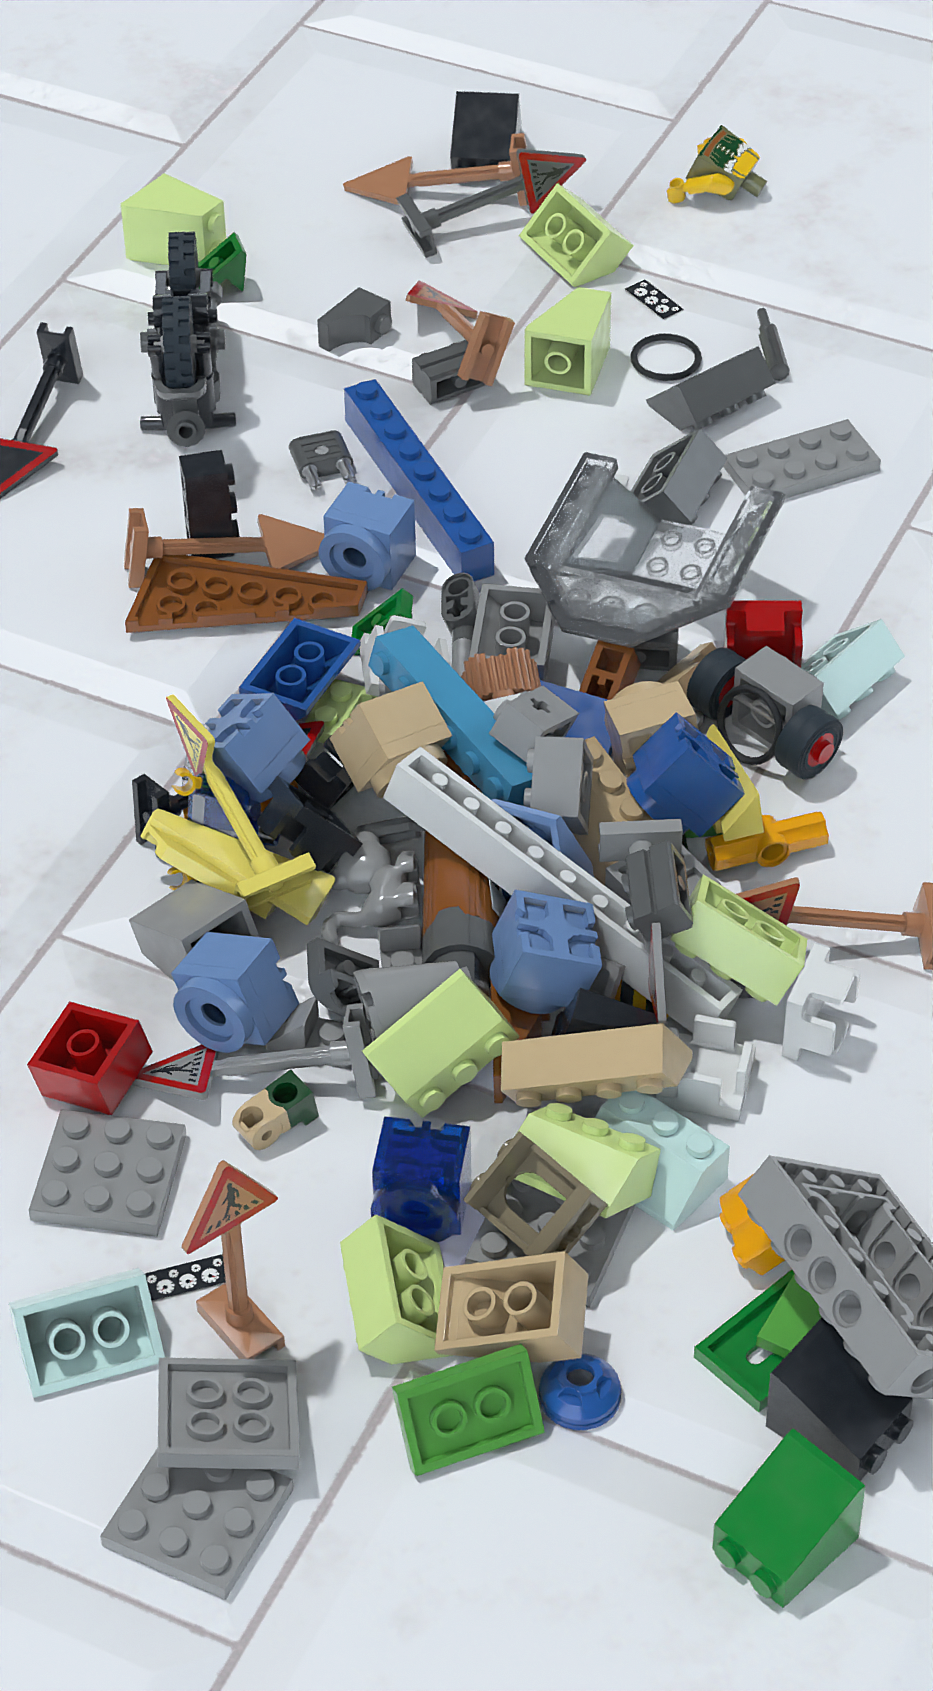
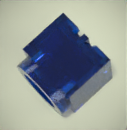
(422, 1176)

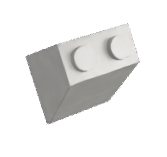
(181, 919)

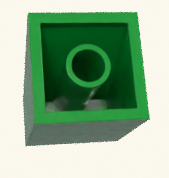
(790, 1519)

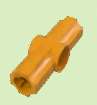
(770, 847)

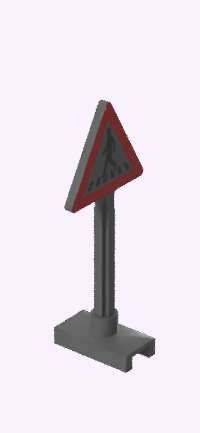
(538, 177)

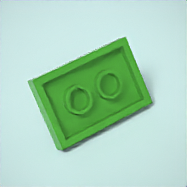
(468, 1409)

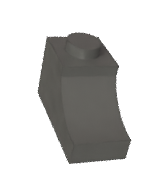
(356, 318)

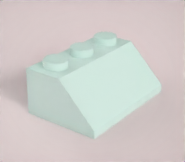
(852, 664)
(689, 1161)
(86, 1332)

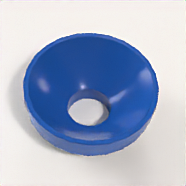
(575, 1405)

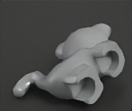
(389, 887)

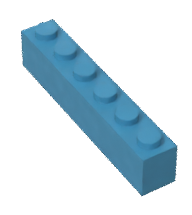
(407, 659)

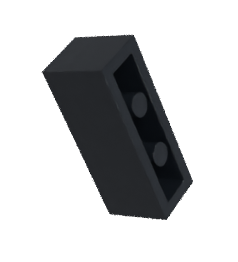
(207, 497)

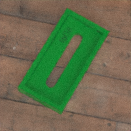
(729, 1345)

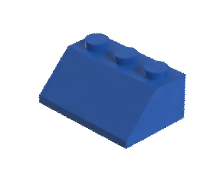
(301, 666)

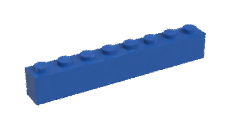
(417, 476)

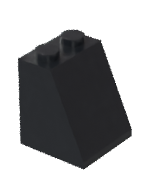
(483, 128)
(834, 1405)

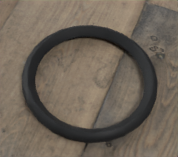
(664, 337)
(774, 710)

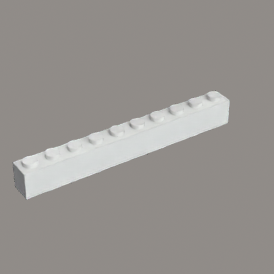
(526, 862)

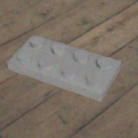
(804, 460)

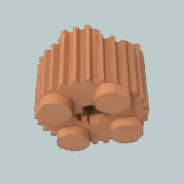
(501, 674)

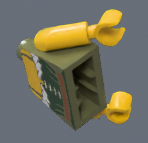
(720, 168)

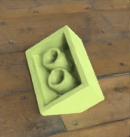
(574, 238)
(741, 942)
(440, 1043)
(608, 1162)
(393, 1290)

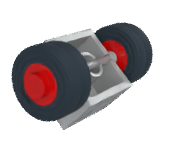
(808, 733)

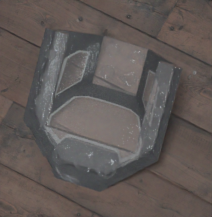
(626, 572)

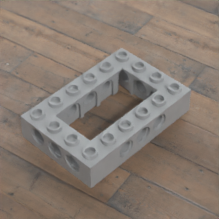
(857, 1260)

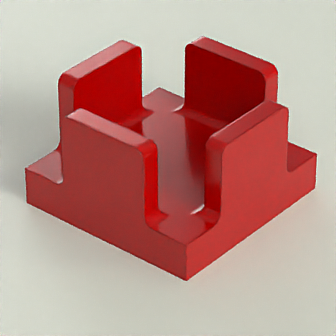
(764, 623)

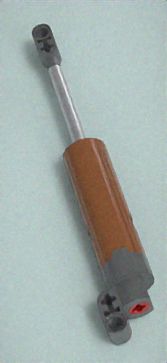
(456, 894)

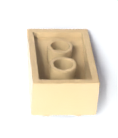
(513, 1303)

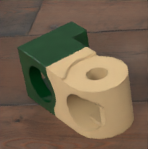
(275, 1111)

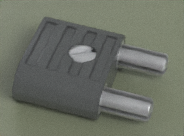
(321, 456)

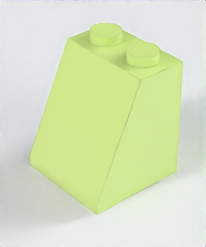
(170, 207)
(569, 342)

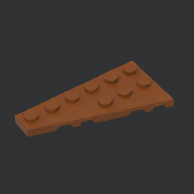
(217, 592)

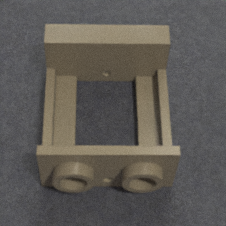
(565, 1227)

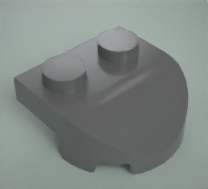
(332, 974)

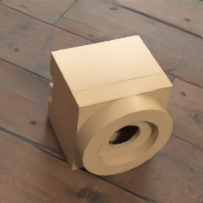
(638, 714)
(387, 732)

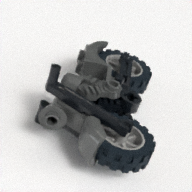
(185, 346)

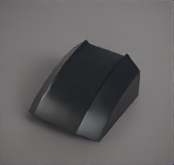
(597, 1012)

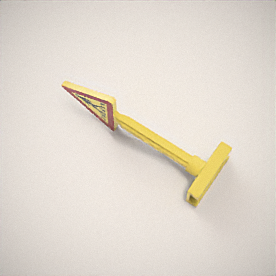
(269, 878)

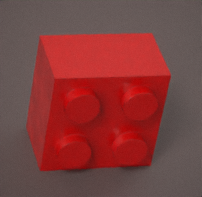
(90, 1058)

